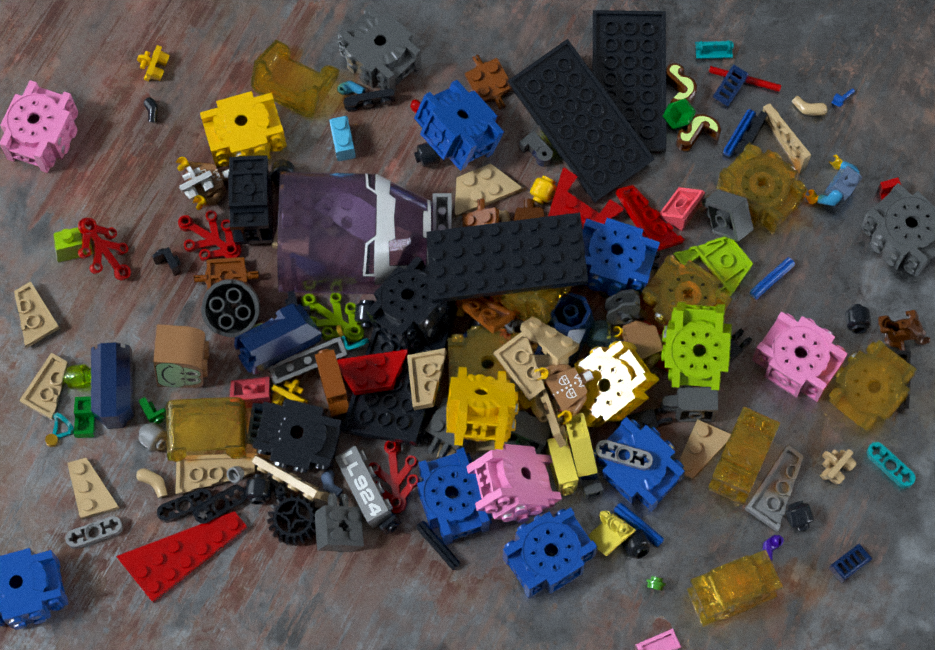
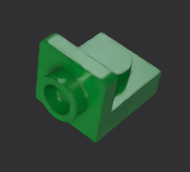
(151, 413)

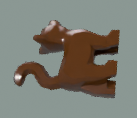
(902, 330)

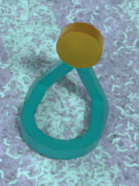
(351, 346)
(52, 439)

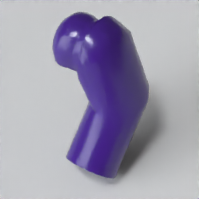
(771, 544)

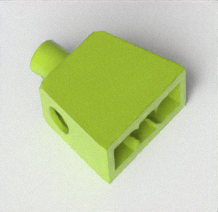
(68, 243)

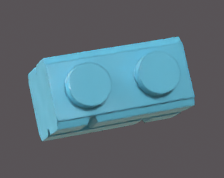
(342, 138)

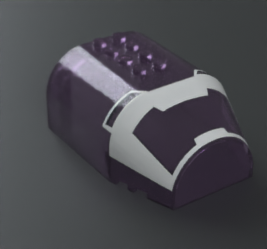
(347, 231)

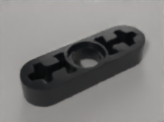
(169, 505)
(204, 505)

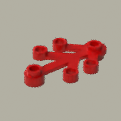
(211, 239)
(102, 247)
(396, 478)

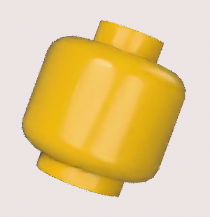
(543, 190)

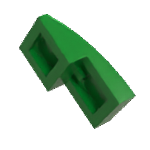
(84, 419)

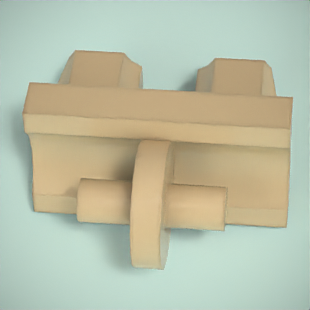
(834, 462)

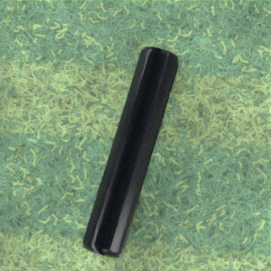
(438, 545)

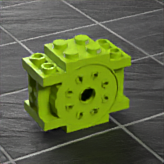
(688, 362)

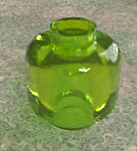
(78, 377)

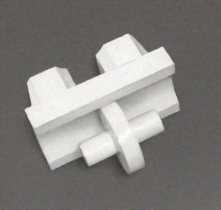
(188, 187)

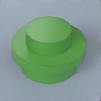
(655, 583)

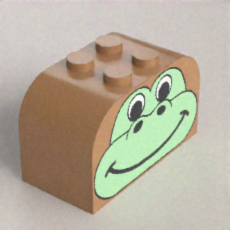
(180, 356)

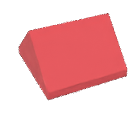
(682, 207)
(252, 390)

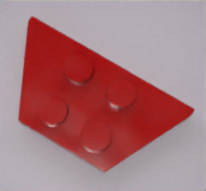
(373, 371)

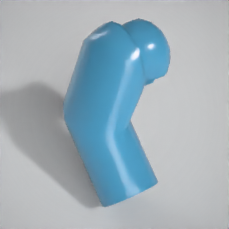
(349, 87)

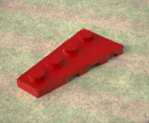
(647, 218)

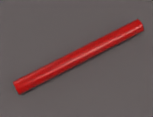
(750, 80)

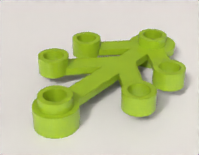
(334, 319)

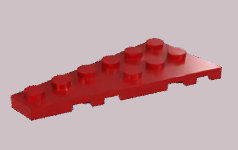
(171, 559)

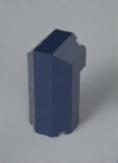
(573, 319)
(277, 339)
(112, 385)

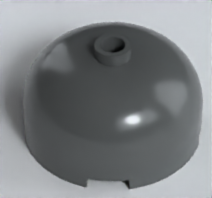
(219, 313)

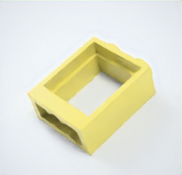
(581, 445)
(563, 467)

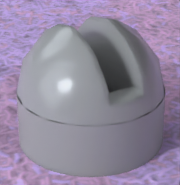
(235, 474)

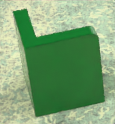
(679, 113)

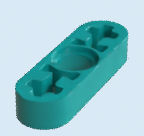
(891, 457)

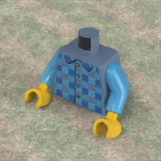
(841, 185)

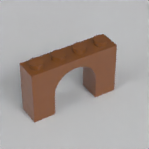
(332, 383)

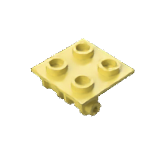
(610, 532)

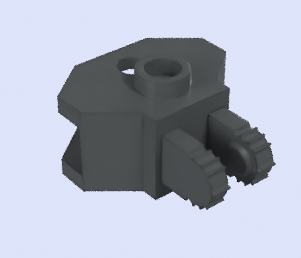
(625, 309)

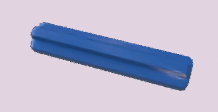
(739, 132)
(772, 278)
(637, 523)

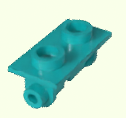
(714, 49)

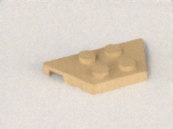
(485, 184)

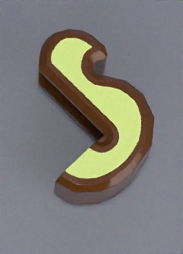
(682, 83)
(699, 124)

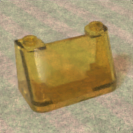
(291, 81)
(206, 426)

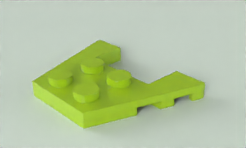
(723, 259)

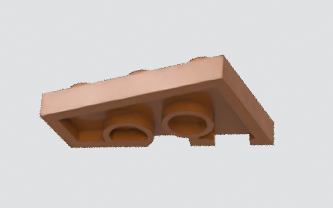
(487, 313)

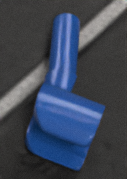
(838, 100)

